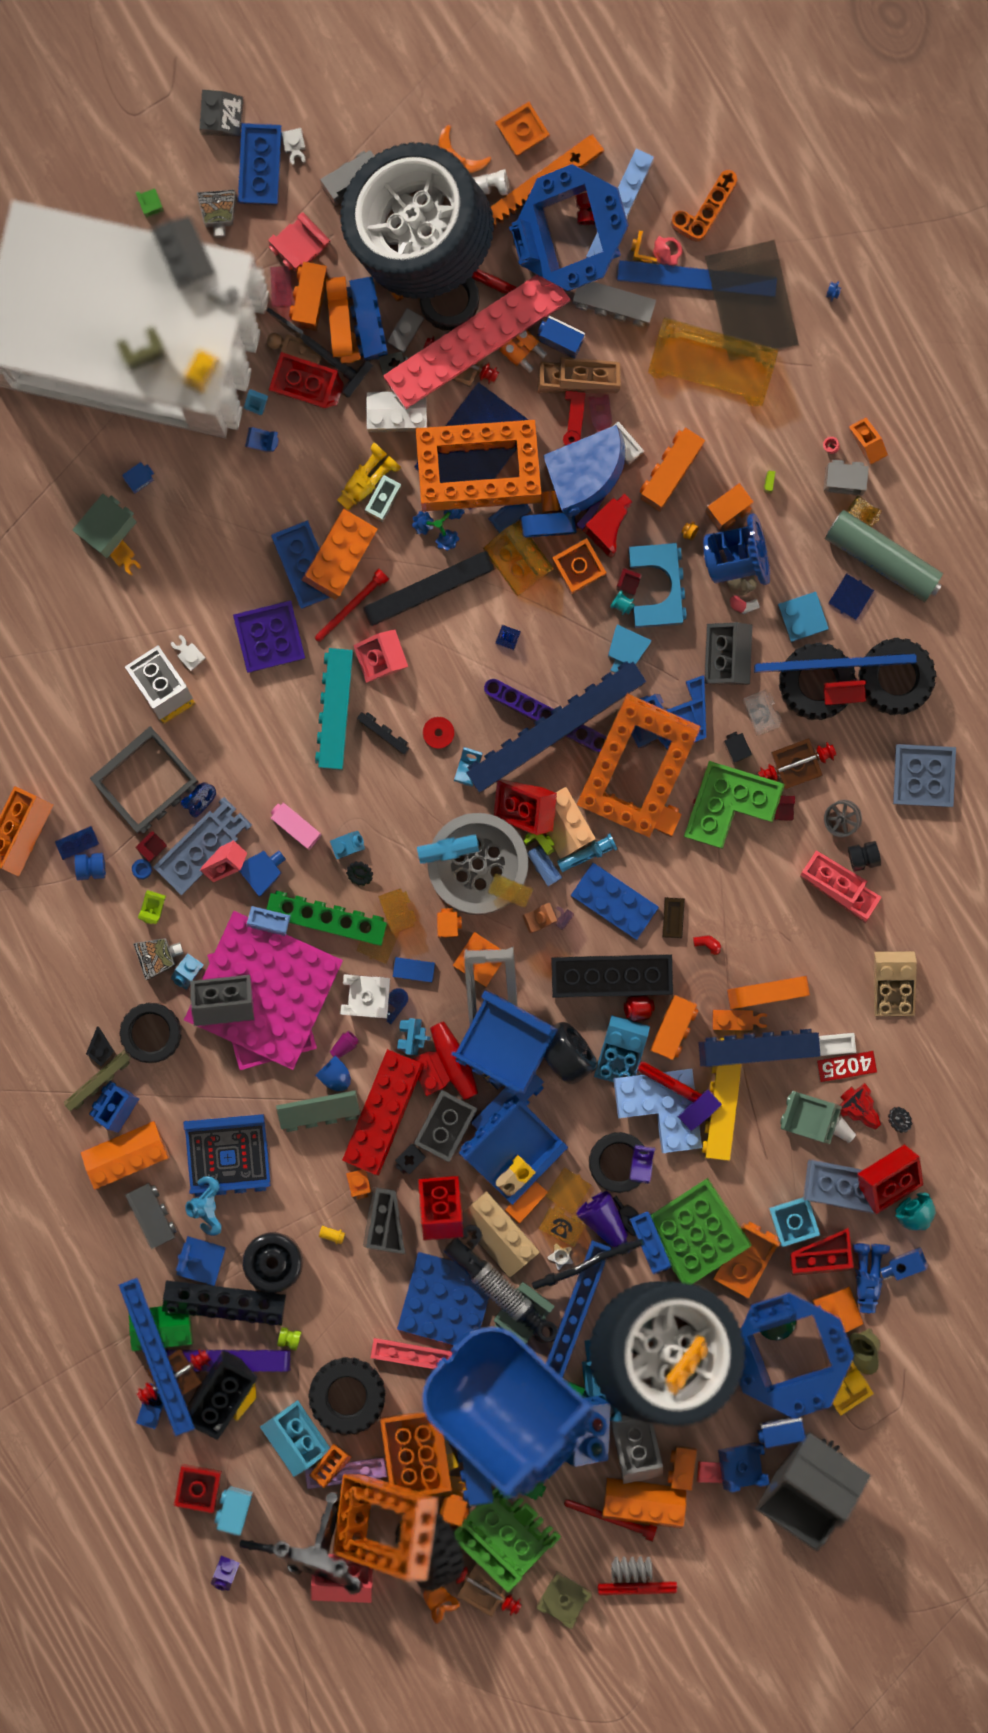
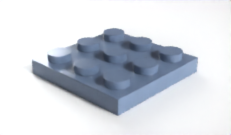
(924, 775)

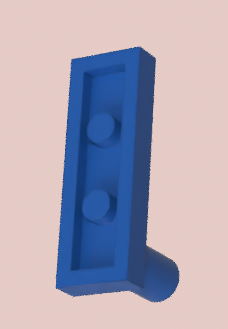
(653, 1246)

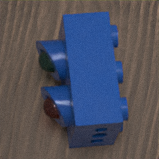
(595, 1444)

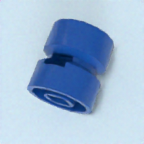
(90, 866)

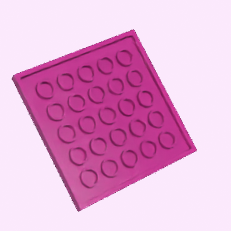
(287, 989)

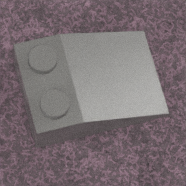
(159, 682)
(637, 1450)

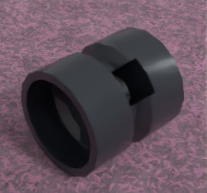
(864, 856)

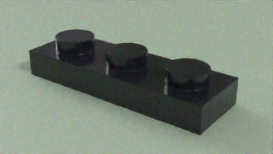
(383, 732)

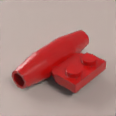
(441, 1066)

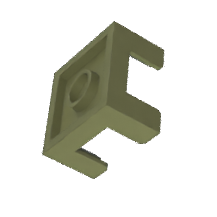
(143, 355)
(563, 1599)

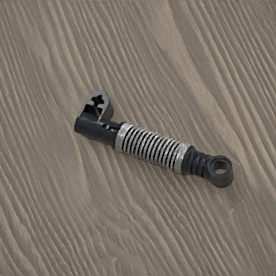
(495, 1286)

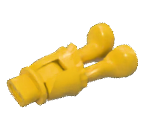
(362, 485)

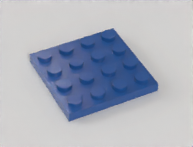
(442, 1301)

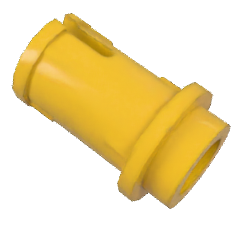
(332, 1235)

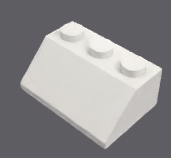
(388, 415)

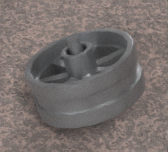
(842, 818)

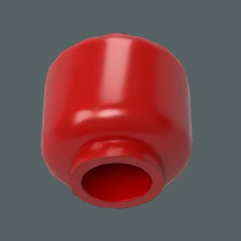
(638, 1008)

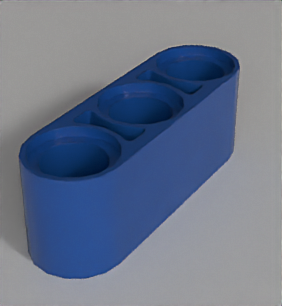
(548, 525)

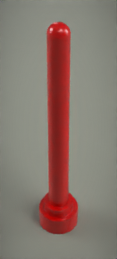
(378, 579)
(646, 1531)

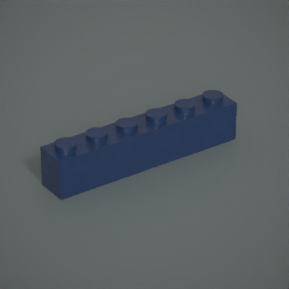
(759, 1049)

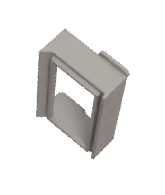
(481, 957)

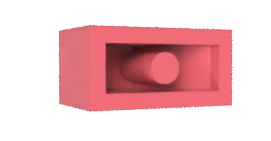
(224, 862)

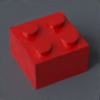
(197, 1488)

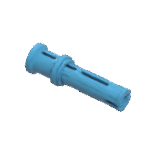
(595, 849)

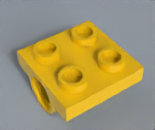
(852, 1391)

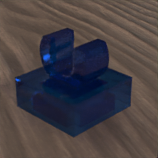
(508, 637)

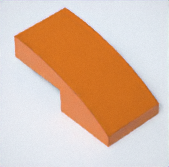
(526, 1202)

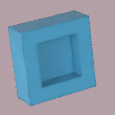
(255, 402)

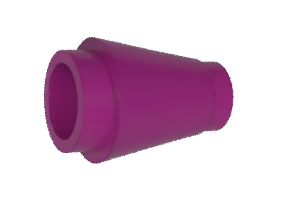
(344, 1045)

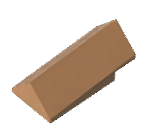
(579, 376)

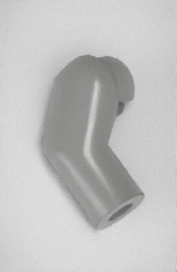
(225, 297)

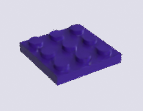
(269, 636)

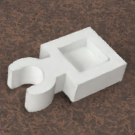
(294, 143)
(189, 654)

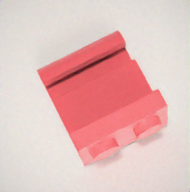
(298, 242)

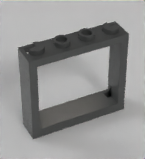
(121, 757)

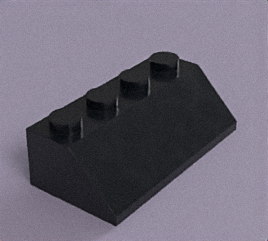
(221, 1394)

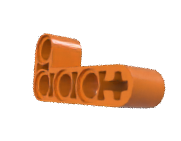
(709, 204)
(339, 316)
(768, 992)

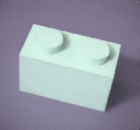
(383, 498)

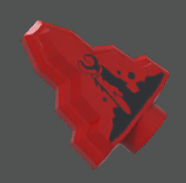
(859, 1106)

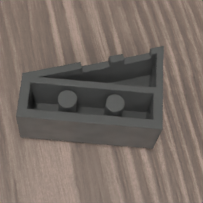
(383, 1222)

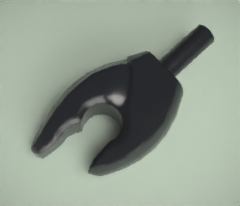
(626, 1213)

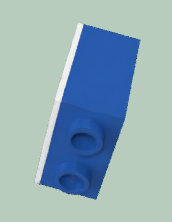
(561, 336)
(781, 1431)

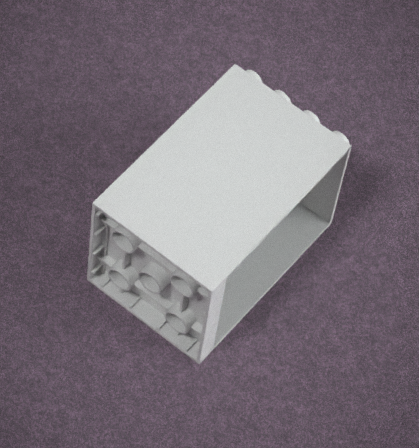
(87, 283)

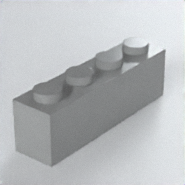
(615, 302)

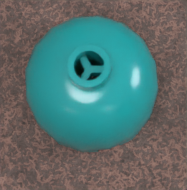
(916, 1213)

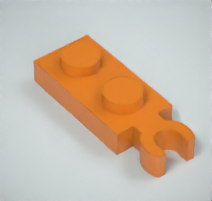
(736, 1020)

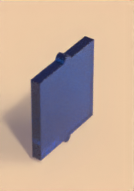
(851, 596)

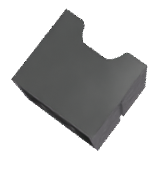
(813, 1492)

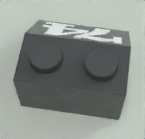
(221, 113)

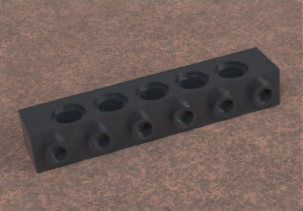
(208, 1301)

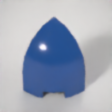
(335, 1075)

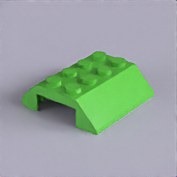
(505, 1538)

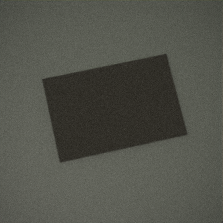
(752, 295)

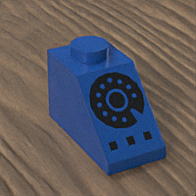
(150, 1414)

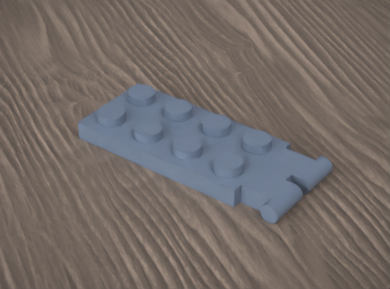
(183, 862)

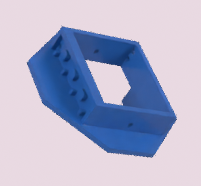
(534, 238)
(806, 1392)

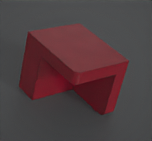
(628, 581)
(785, 809)
(151, 846)

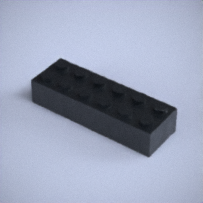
(612, 976)

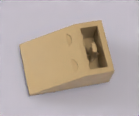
(894, 983)

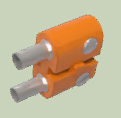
(520, 347)

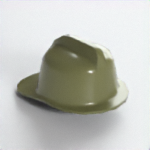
(865, 1350)

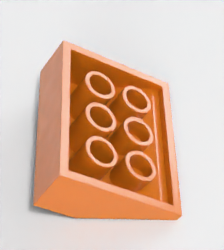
(415, 1453)

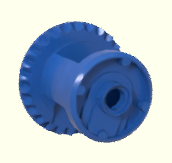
(735, 547)

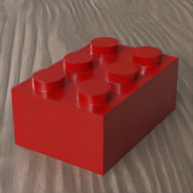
(440, 1208)

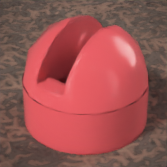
(834, 442)

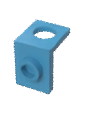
(465, 761)

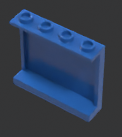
(505, 1043)
(508, 1134)

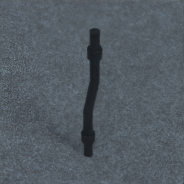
(623, 1249)

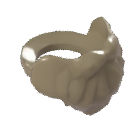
(741, 585)

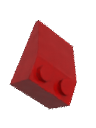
(525, 806)

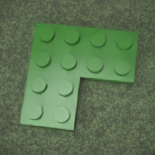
(729, 791)

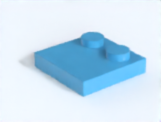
(803, 616)

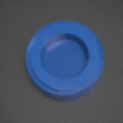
(141, 869)

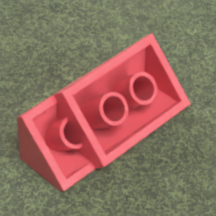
(841, 886)

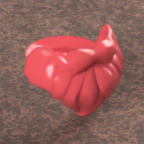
(662, 251)

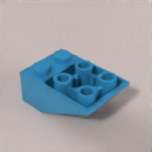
(621, 1049)

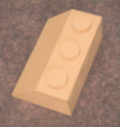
(569, 828)

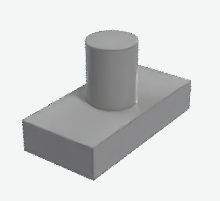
(405, 330)

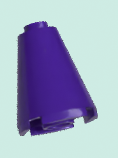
(603, 1219)

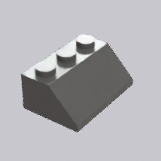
(183, 251)
(728, 653)
(222, 1000)
(151, 1215)

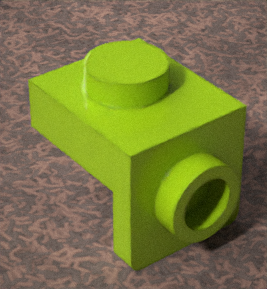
(545, 842)
(152, 907)

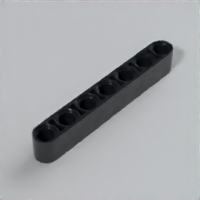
(428, 588)

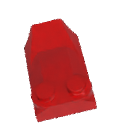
(306, 381)

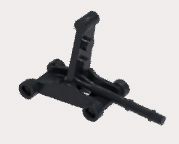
(314, 1558)

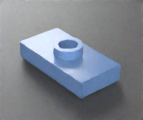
(544, 865)
(268, 921)

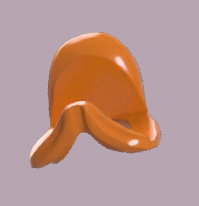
(435, 1599)

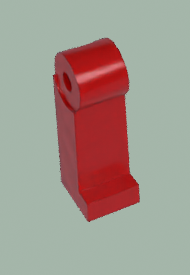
(575, 416)

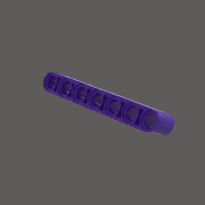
(539, 707)
(255, 1359)

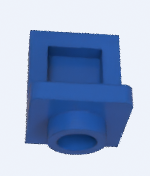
(262, 440)

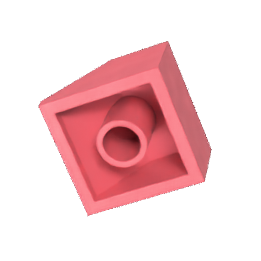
(380, 655)

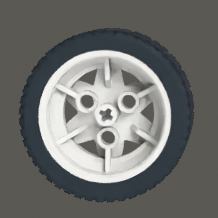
(447, 255)
(621, 1330)

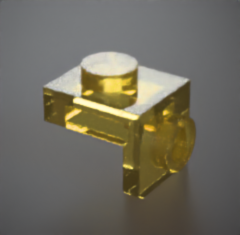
(864, 511)

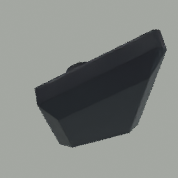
(99, 1047)

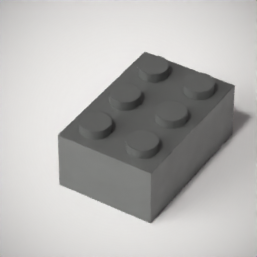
(445, 1126)

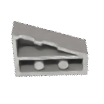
(337, 181)

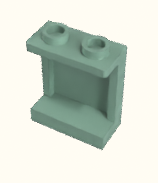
(810, 1117)
(541, 1305)

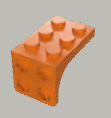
(747, 1267)

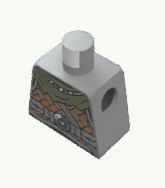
(217, 209)
(156, 956)

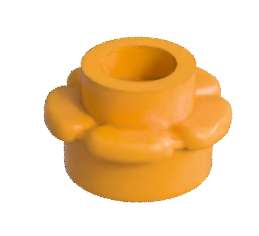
(690, 531)

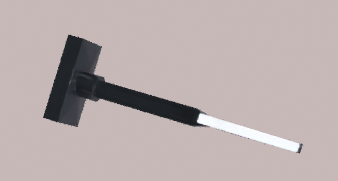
(354, 376)

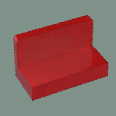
(844, 692)

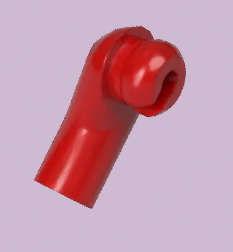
(709, 942)

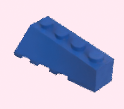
(368, 318)

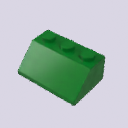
(173, 1329)

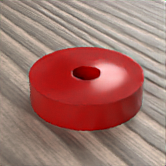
(442, 741)

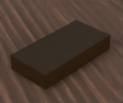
(673, 917)

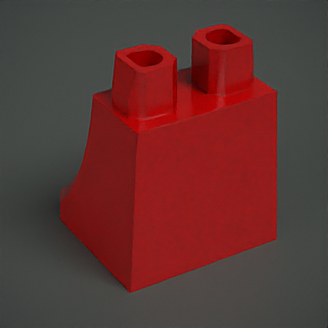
(605, 524)

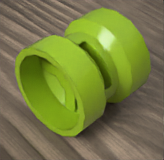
(289, 1338)

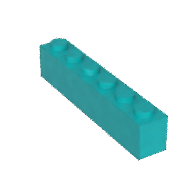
(335, 709)

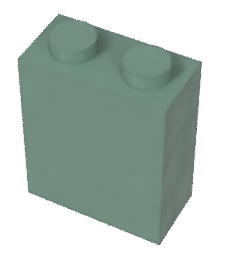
(105, 525)

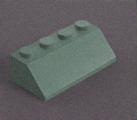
(318, 1110)

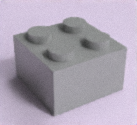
(846, 478)

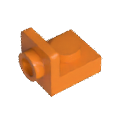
(359, 1184)

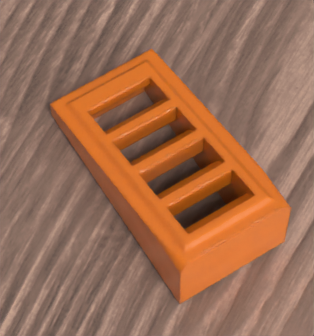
(340, 1464)

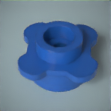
(833, 291)

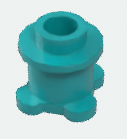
(622, 603)

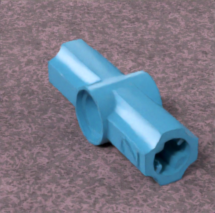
(447, 849)

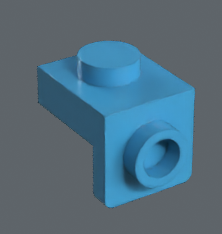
(347, 844)
(186, 971)

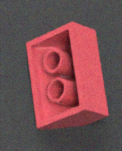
(330, 1591)

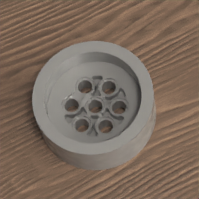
(491, 833)

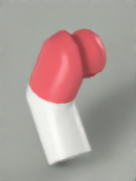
(742, 606)

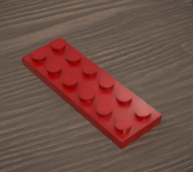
(383, 1112)

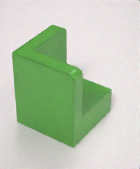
(149, 202)

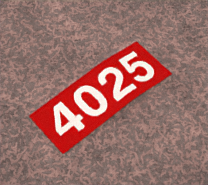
(846, 1066)

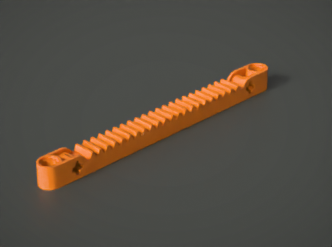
(586, 150)

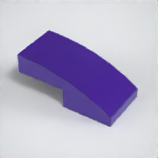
(699, 1110)

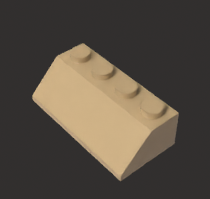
(500, 1234)

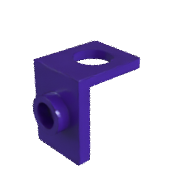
(642, 1164)

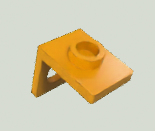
(635, 247)

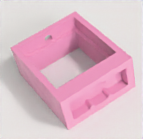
(295, 825)

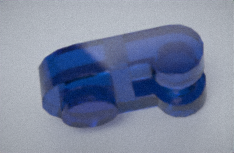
(204, 793)
(398, 999)

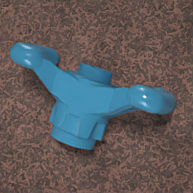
(205, 1206)

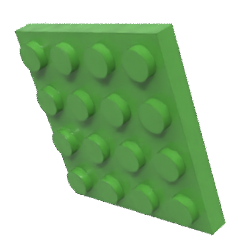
(699, 1232)

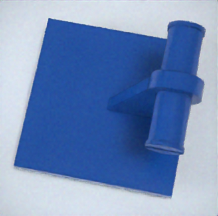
(200, 1260)

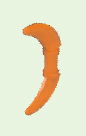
(470, 165)

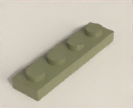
(105, 1075)

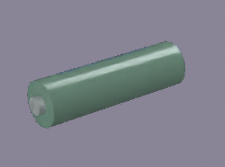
(884, 556)

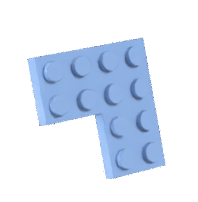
(644, 1096)

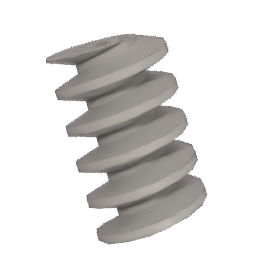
(631, 1569)

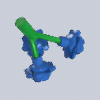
(424, 523)

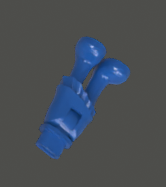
(867, 1283)

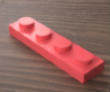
(407, 1353)

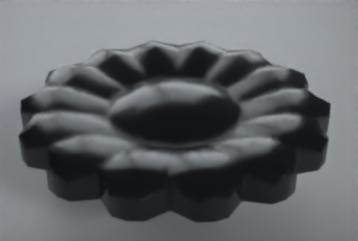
(359, 873)
(900, 1119)

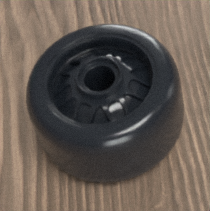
(570, 1054)
(288, 1257)

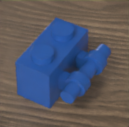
(113, 1106)

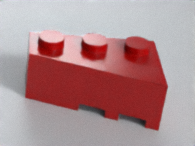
(824, 1256)

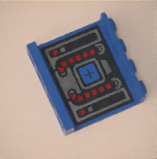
(229, 1151)

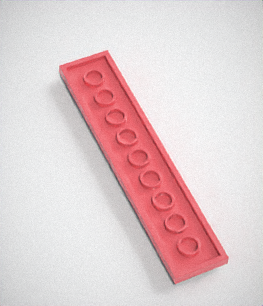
(475, 339)

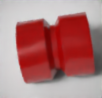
(583, 216)

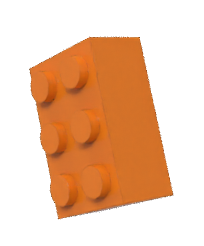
(308, 296)
(674, 1027)

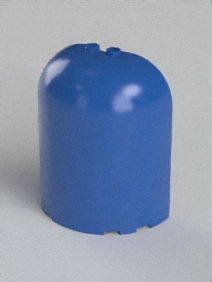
(505, 1409)

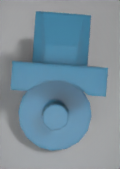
(415, 1036)

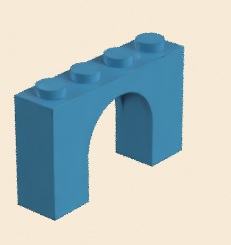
(666, 559)

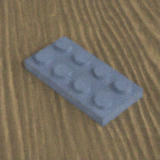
(834, 1186)

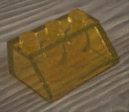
(518, 558)

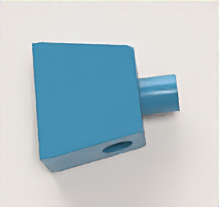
(626, 647)

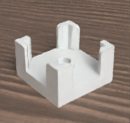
(366, 996)

